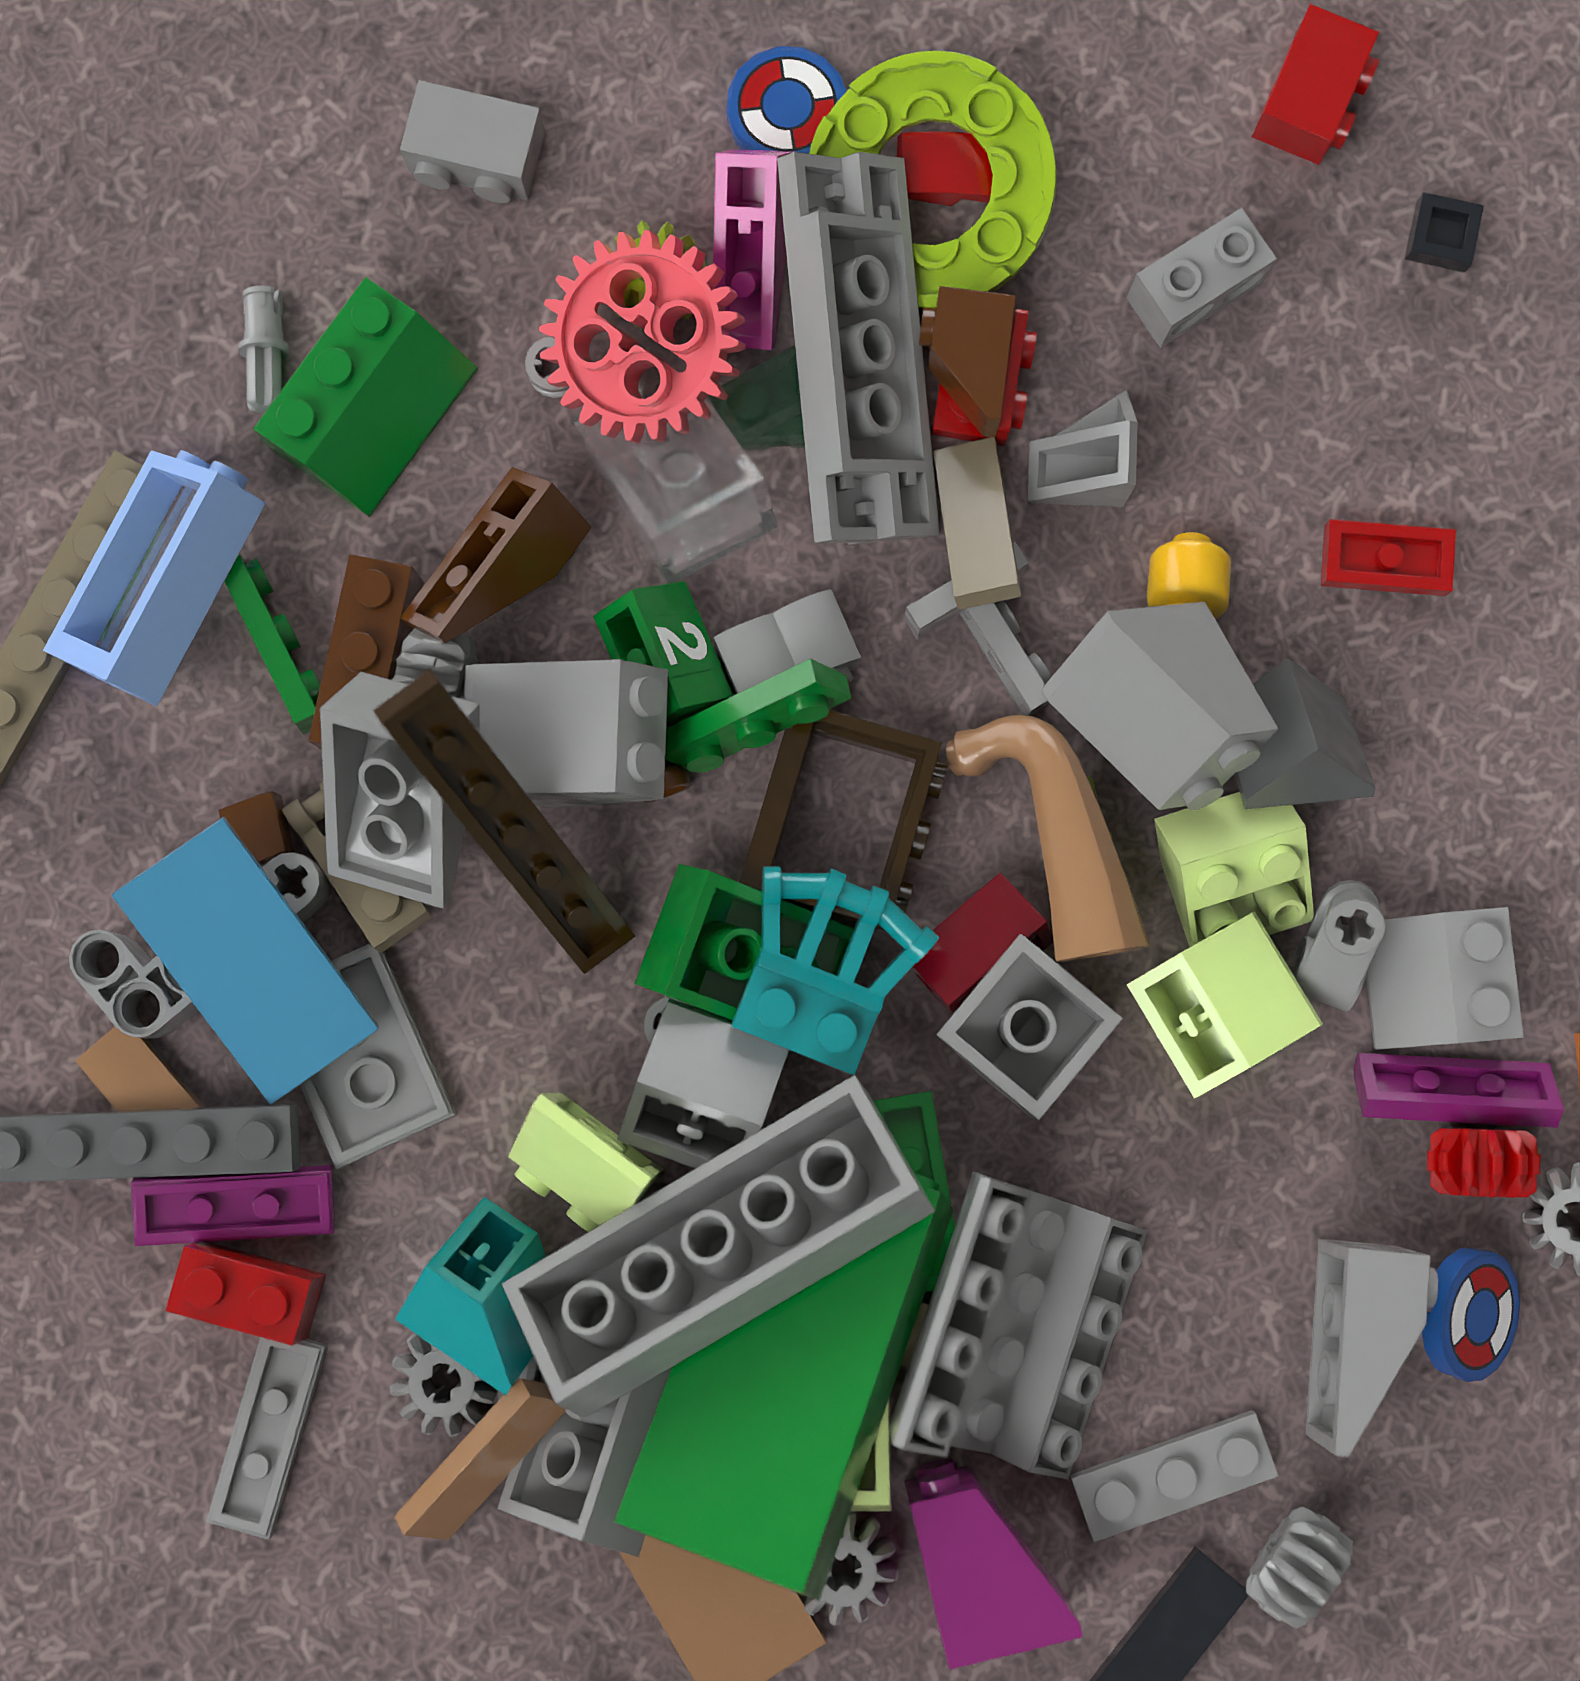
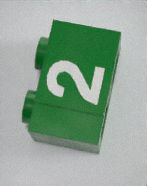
(666, 631)

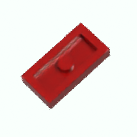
(1388, 557)

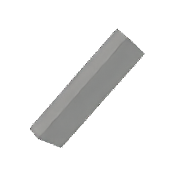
(266, 1436)

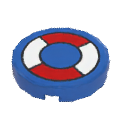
(781, 99)
(1472, 1315)

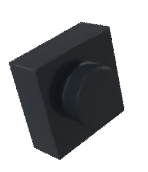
(1444, 232)

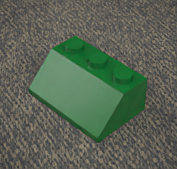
(366, 397)

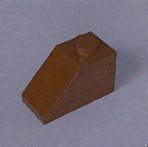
(970, 350)

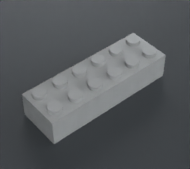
(716, 1249)

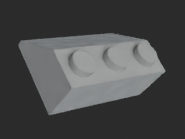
(583, 1469)

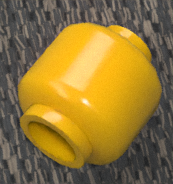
(1190, 572)

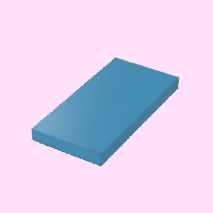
(245, 960)

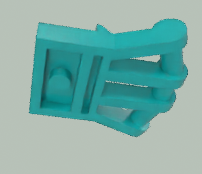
(811, 1008)

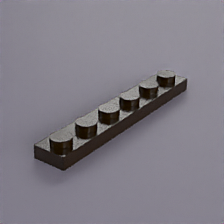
(503, 819)

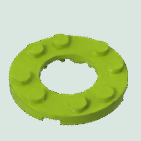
(1002, 120)

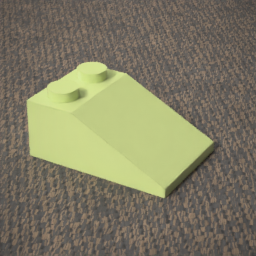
(580, 1161)

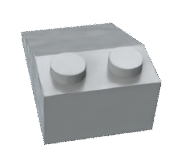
(379, 809)
(1364, 1325)

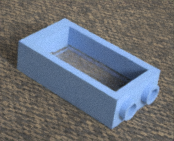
(156, 573)

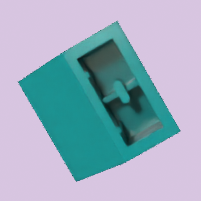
(462, 1299)

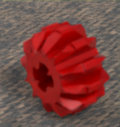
(1483, 1162)

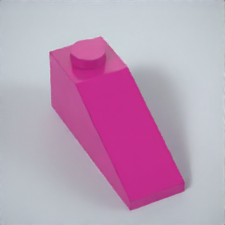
(750, 240)

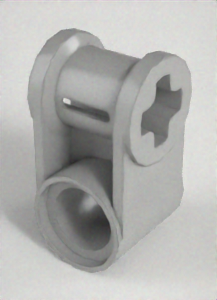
(1338, 955)

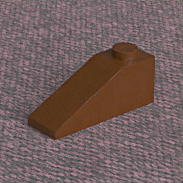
(502, 555)

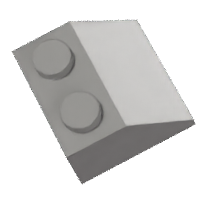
(1444, 980)
(1029, 1027)

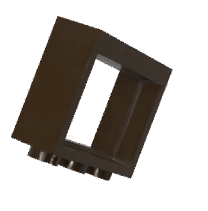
(910, 832)

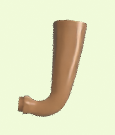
(1085, 878)

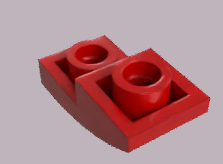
(945, 167)

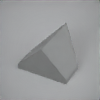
(1088, 460)

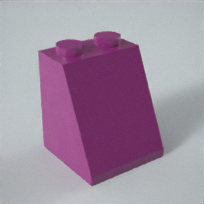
(981, 1573)

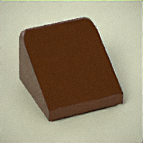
(261, 825)

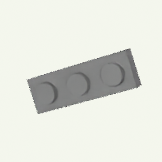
(1173, 1475)

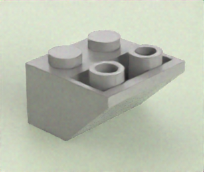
(700, 1087)

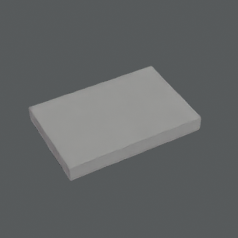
(385, 1082)

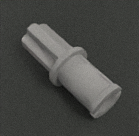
(263, 345)

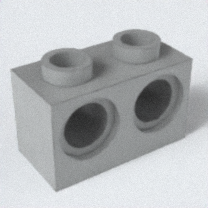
(1200, 277)

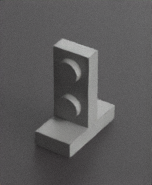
(995, 633)

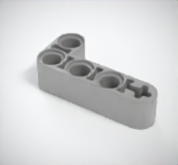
(139, 974)

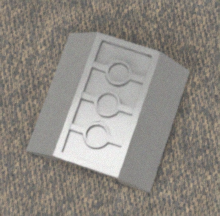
(1017, 1329)

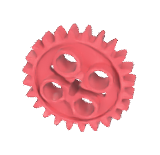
(673, 289)

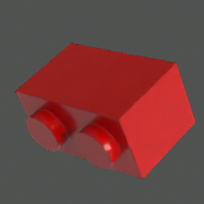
(1316, 84)
(245, 1292)

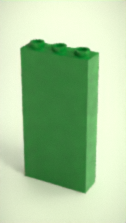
(778, 1418)

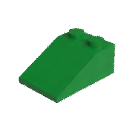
(713, 938)

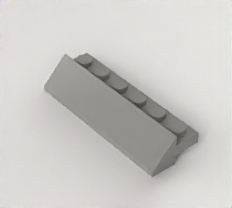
(858, 347)

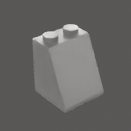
(1164, 702)
(575, 728)

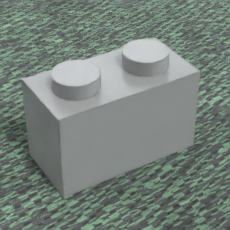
(472, 142)

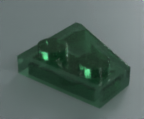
(764, 405)

